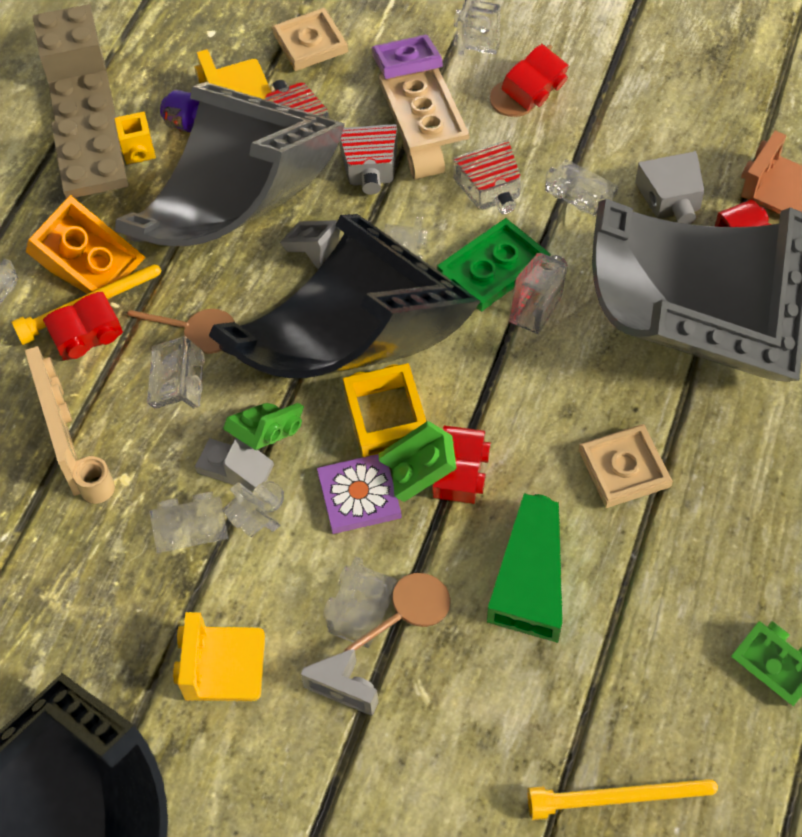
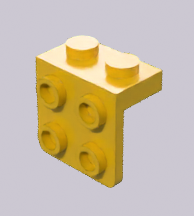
(242, 77)
(219, 661)

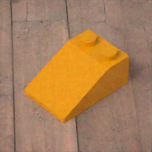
(82, 248)

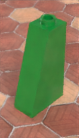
(529, 579)

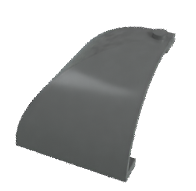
(234, 168)
(704, 288)

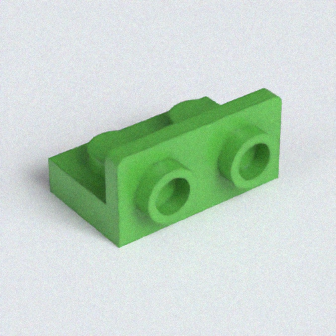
(264, 424)
(419, 459)
(772, 660)

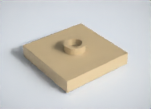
(310, 39)
(625, 466)

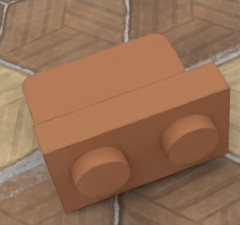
(772, 178)

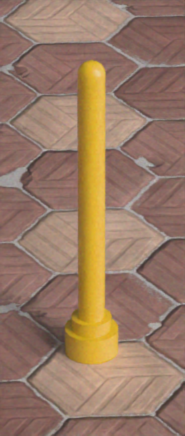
(29, 327)
(546, 802)

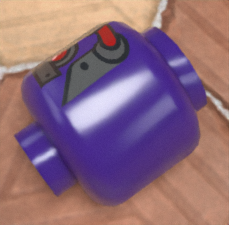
(179, 110)

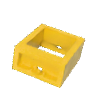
(377, 381)

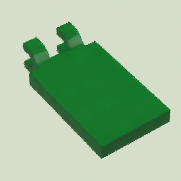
(491, 262)

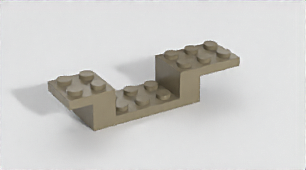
(81, 102)

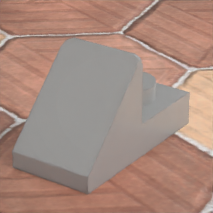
(314, 238)
(234, 463)
(333, 681)

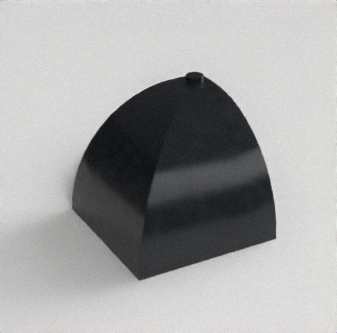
(355, 312)
(77, 770)

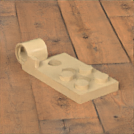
(420, 142)
(57, 416)

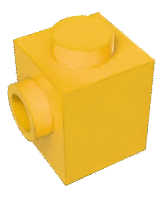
(135, 138)

